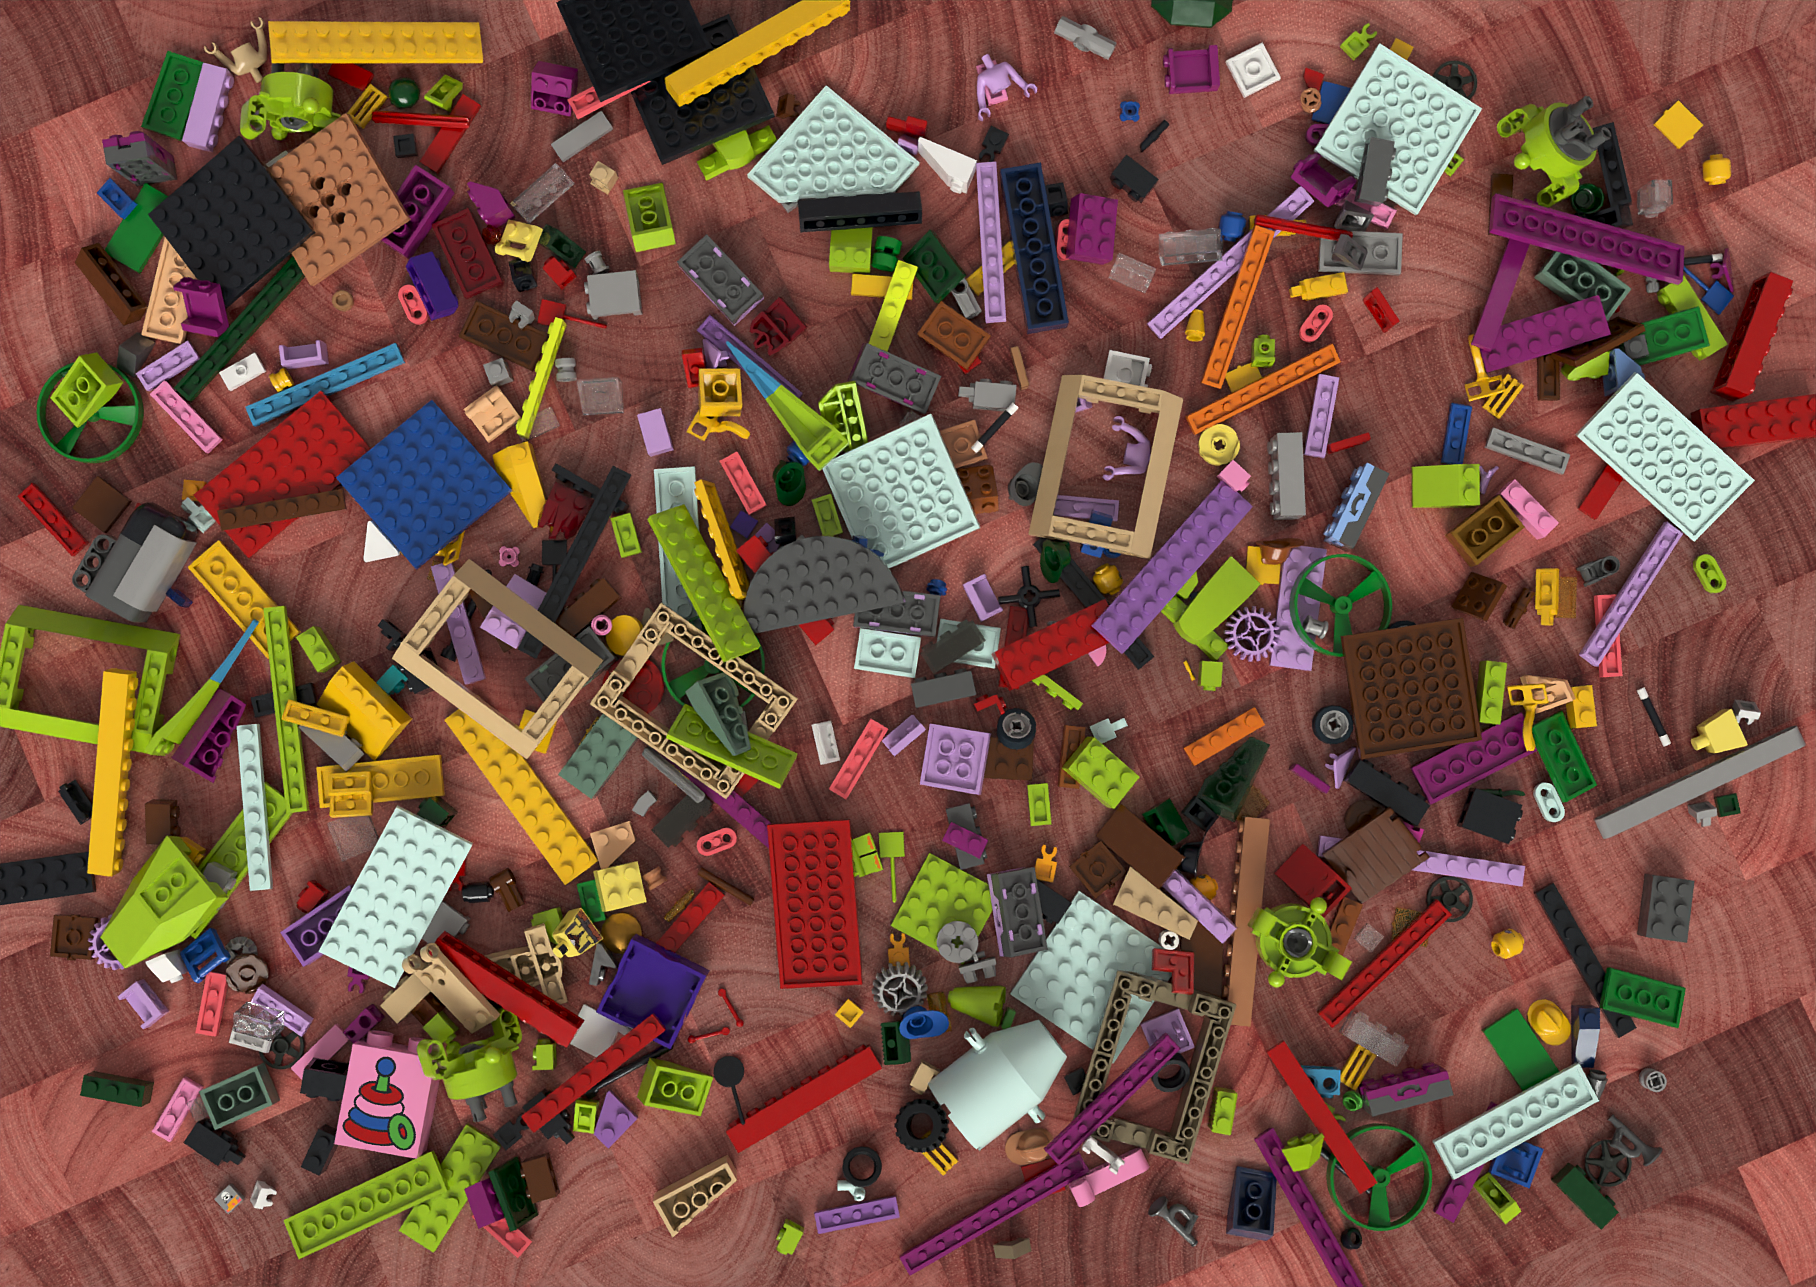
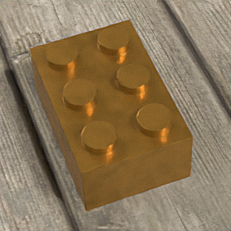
(1484, 531)

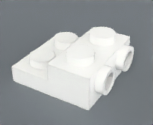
(1127, 368)

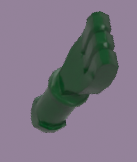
(1498, 792)

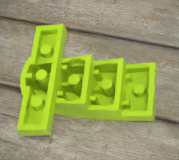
(736, 151)
(1211, 606)

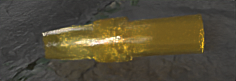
(679, 906)

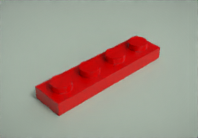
(691, 918)

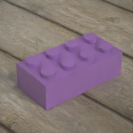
(310, 931)

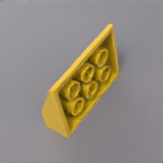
(372, 712)

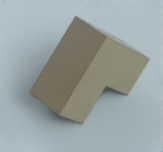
(1012, 1249)

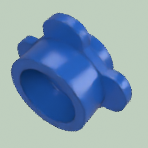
(1134, 107)
(936, 587)

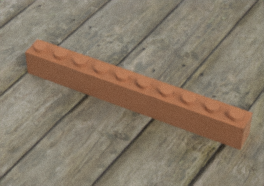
(1247, 897)

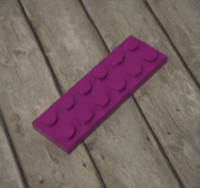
(1547, 333)
(1471, 761)

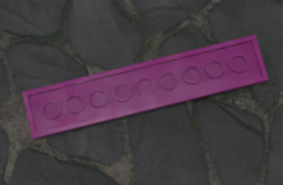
(1586, 239)

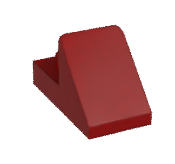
(693, 361)

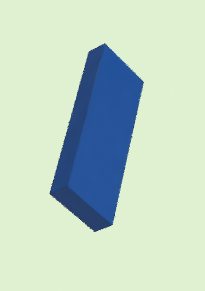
(1456, 434)

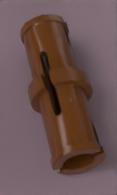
(1519, 608)

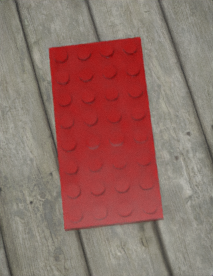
(289, 462)
(815, 904)

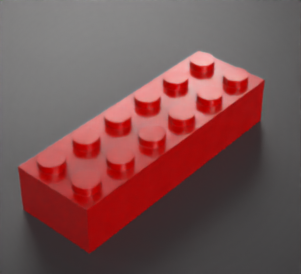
(1752, 336)
(1758, 422)
(1050, 647)

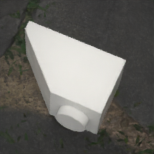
(168, 966)

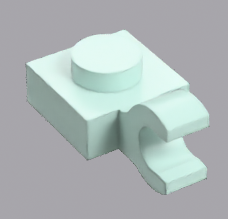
(199, 515)
(1104, 730)

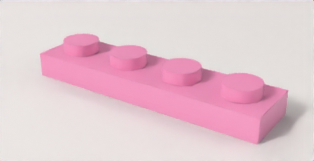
(186, 417)

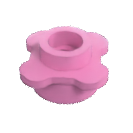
(504, 552)

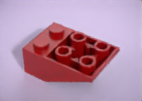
(1312, 878)

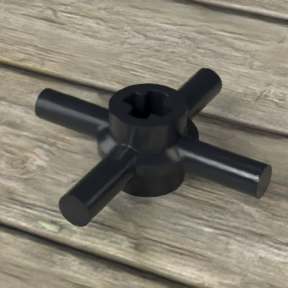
(1027, 587)

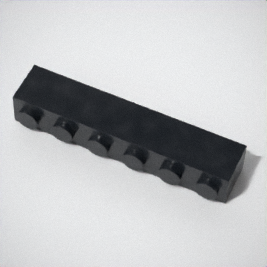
(860, 211)

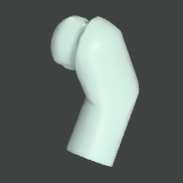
(857, 1192)

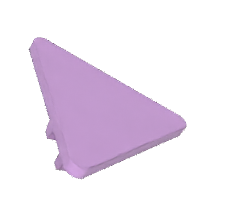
(714, 356)
(1341, 765)

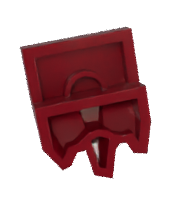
(777, 326)
(563, 511)

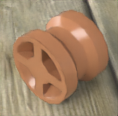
(1308, 96)
(654, 878)

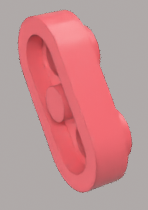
(1061, 239)
(413, 305)
(1315, 324)
(717, 841)

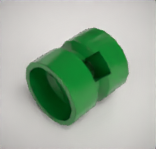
(883, 260)

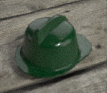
(789, 482)
(1054, 559)

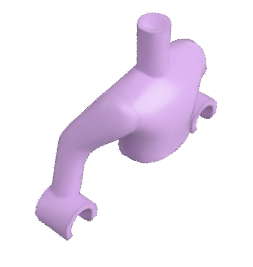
(997, 79)
(1135, 454)

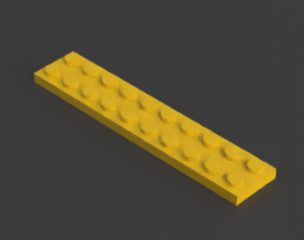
(375, 42)
(525, 798)

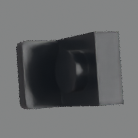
(1057, 199)
(522, 275)
(391, 631)

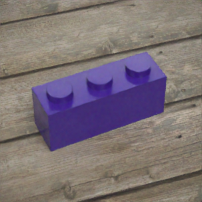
(432, 285)

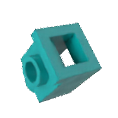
(392, 680)

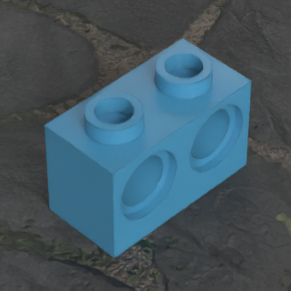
(1319, 1074)

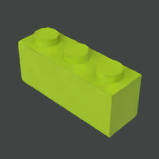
(1490, 691)

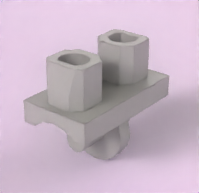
(988, 966)

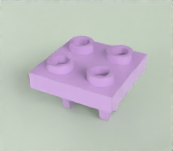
(1173, 1025)

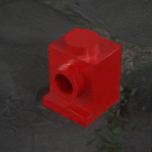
(558, 272)
(311, 897)

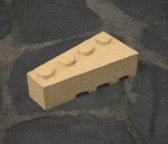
(1150, 903)
(693, 1193)

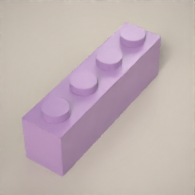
(208, 107)

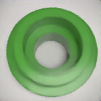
(1352, 1100)

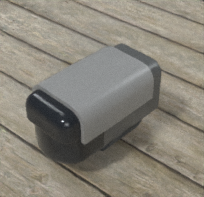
(139, 564)

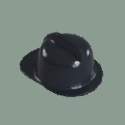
(1191, 852)

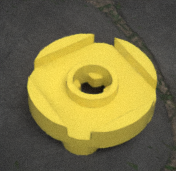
(1214, 434)

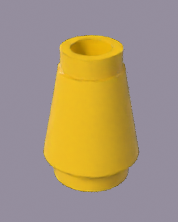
(1195, 328)

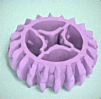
(1269, 629)
(100, 948)

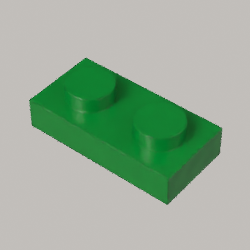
(590, 901)

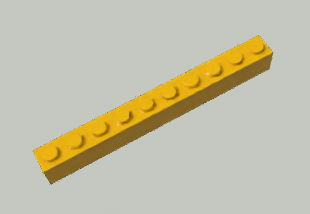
(752, 48)
(112, 771)

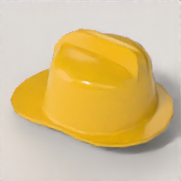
(1549, 1022)

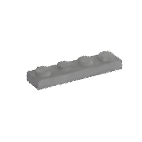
(1527, 451)

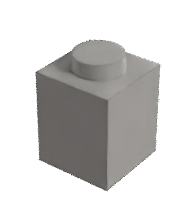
(498, 372)

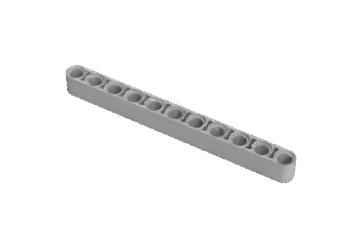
(1699, 782)

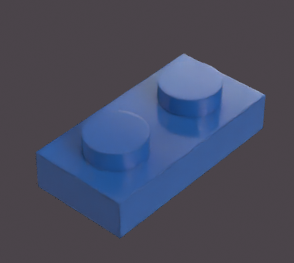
(117, 198)

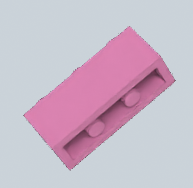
(1527, 509)

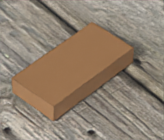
(1019, 368)

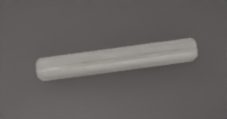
(673, 774)

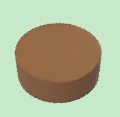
(343, 300)

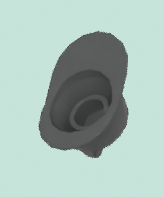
(1025, 484)

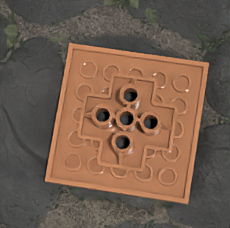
(371, 210)

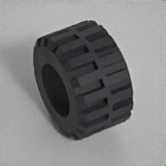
(904, 1131)

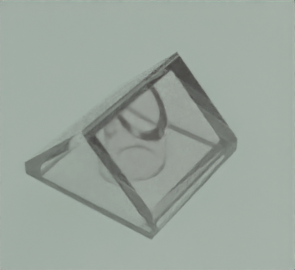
(601, 395)

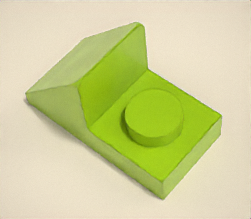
(444, 92)
(585, 1115)

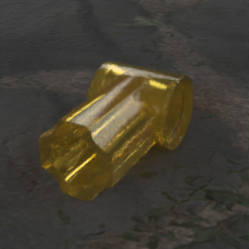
(937, 1002)

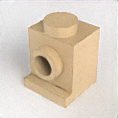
(603, 177)
(922, 1076)

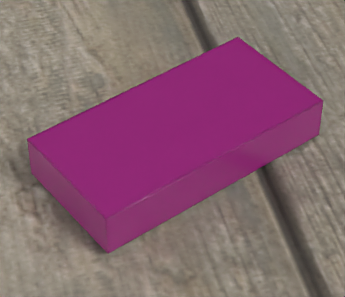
(1309, 778)

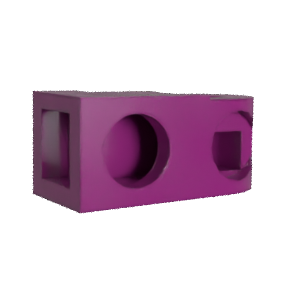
(363, 1023)

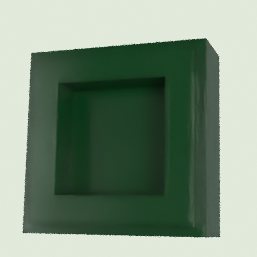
(1727, 805)

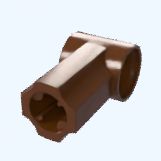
(505, 885)

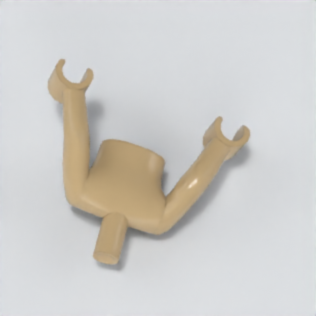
(245, 56)

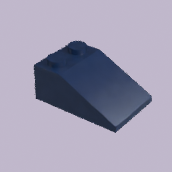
(1252, 1204)

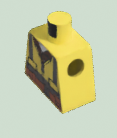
(575, 934)

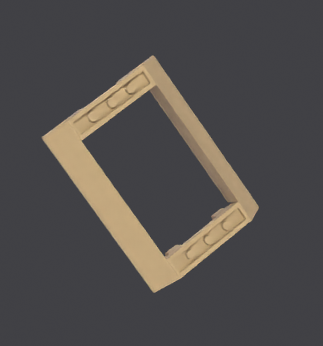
(1096, 389)
(473, 577)
(652, 732)

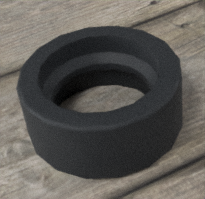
(1177, 1081)
(877, 1166)

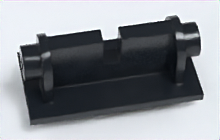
(76, 801)

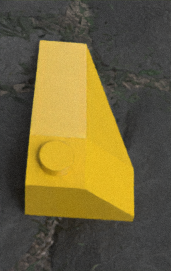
(521, 473)

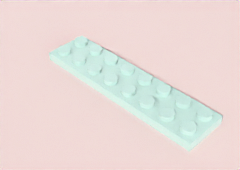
(674, 489)
(1515, 1120)

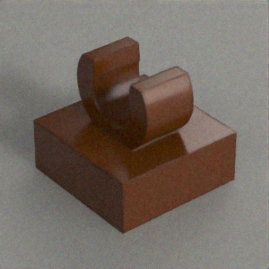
(785, 106)

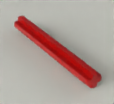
(421, 119)
(1299, 227)

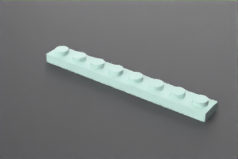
(254, 807)

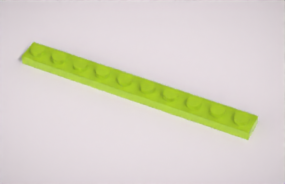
(283, 689)

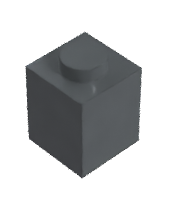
(1636, 347)

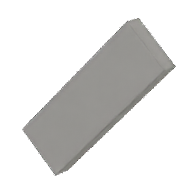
(582, 136)

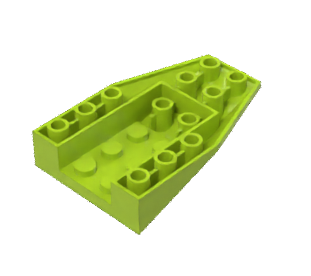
(161, 905)

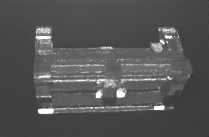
(1132, 273)

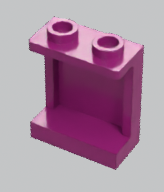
(1192, 70)
(1320, 182)
(203, 307)

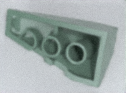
(719, 708)

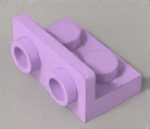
(903, 735)

